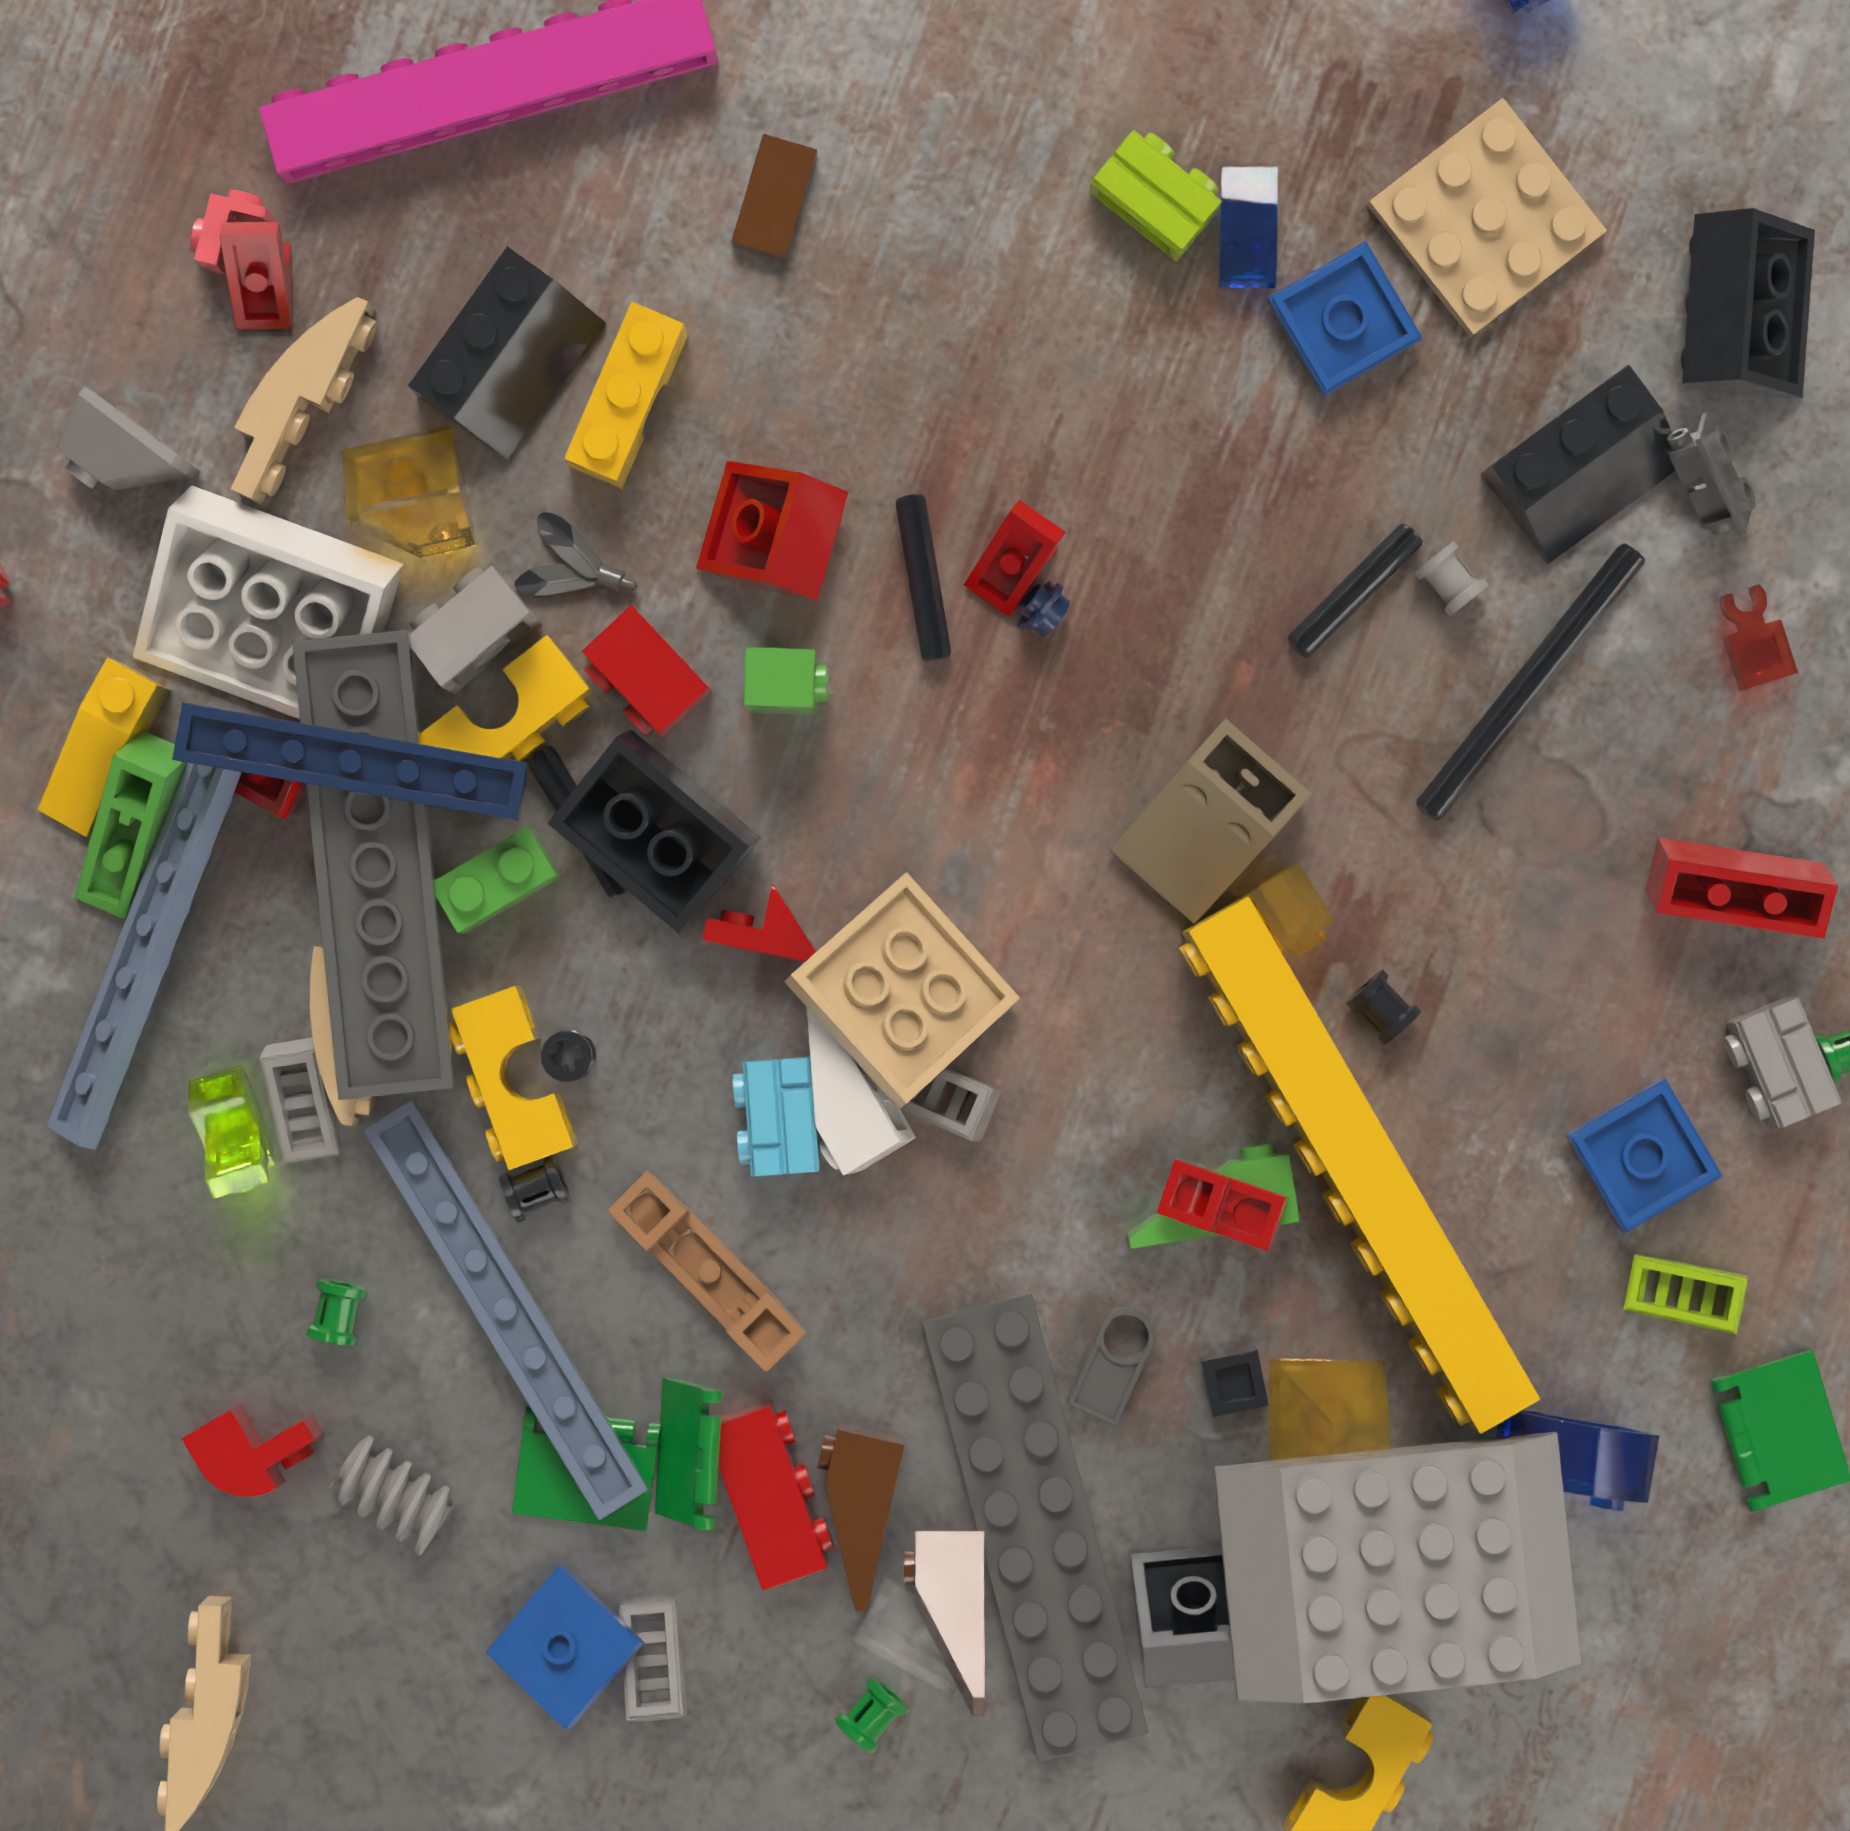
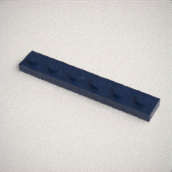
(350, 761)

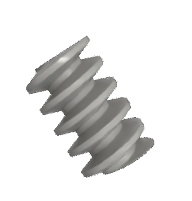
(392, 1494)

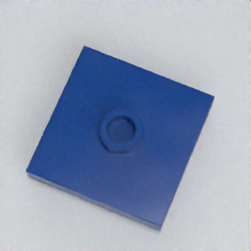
(1344, 319)
(1643, 1155)
(565, 1647)

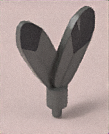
(581, 566)

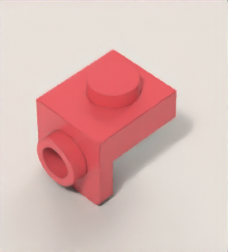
(220, 209)

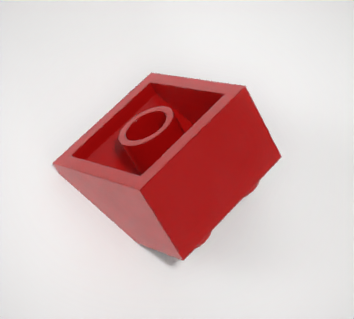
(772, 529)

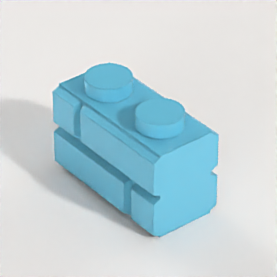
(779, 1117)

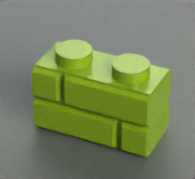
(1156, 193)

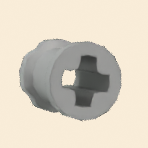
(1451, 578)

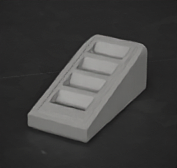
(276, 1080)
(981, 1111)
(633, 1686)

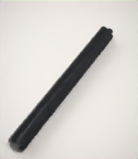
(1530, 681)

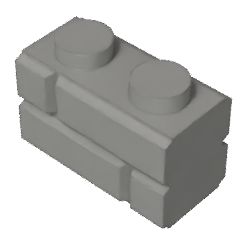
(1781, 1063)

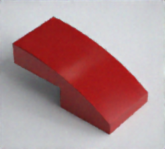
(1222, 1205)

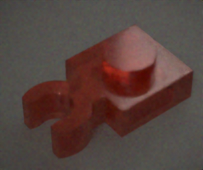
(1758, 649)

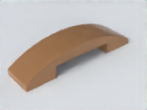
(708, 1270)

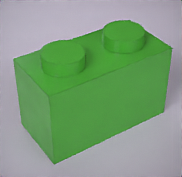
(784, 681)
(496, 880)

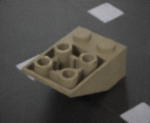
(1210, 821)

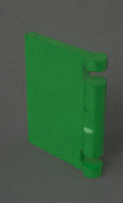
(1782, 1430)
(688, 1453)
(549, 1490)

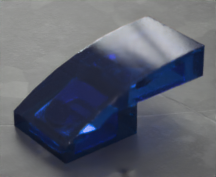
(1247, 227)

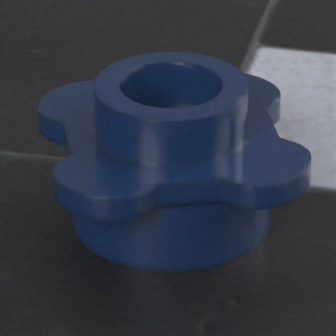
(1043, 608)

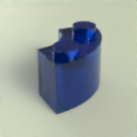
(1595, 1457)

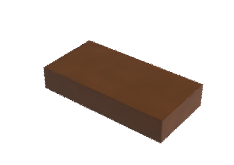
(774, 197)

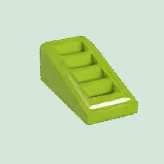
(1734, 1302)

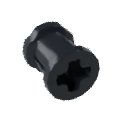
(1383, 1007)
(561, 1071)
(535, 1189)

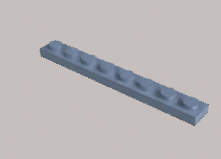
(142, 953)
(506, 1309)

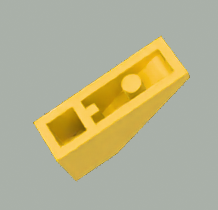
(111, 714)

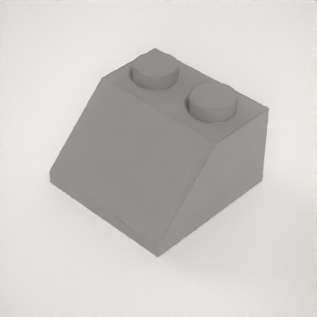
(470, 629)

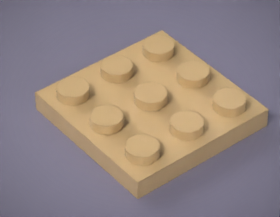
(1486, 217)
(902, 990)

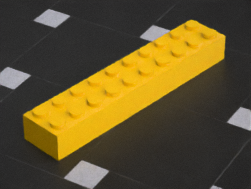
(1360, 1166)

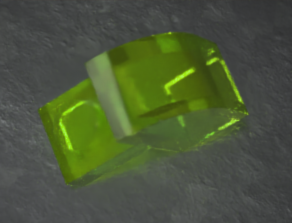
(231, 1130)

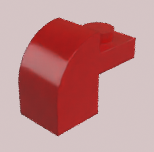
(237, 1458)

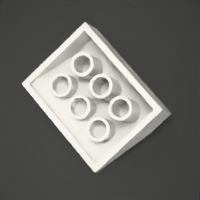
(245, 585)

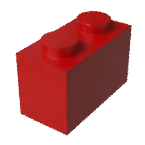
(645, 672)

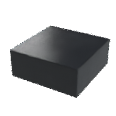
(1234, 1382)

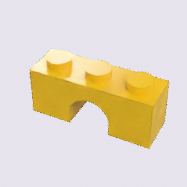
(624, 394)
(547, 693)
(489, 1034)
(1392, 1737)

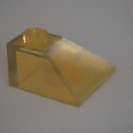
(410, 492)
(1326, 1407)

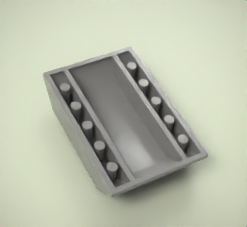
(1397, 1569)

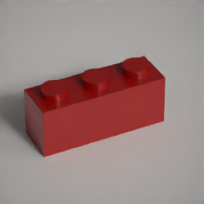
(1741, 888)
(772, 1496)

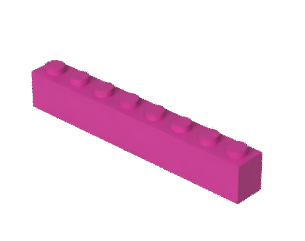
(484, 84)

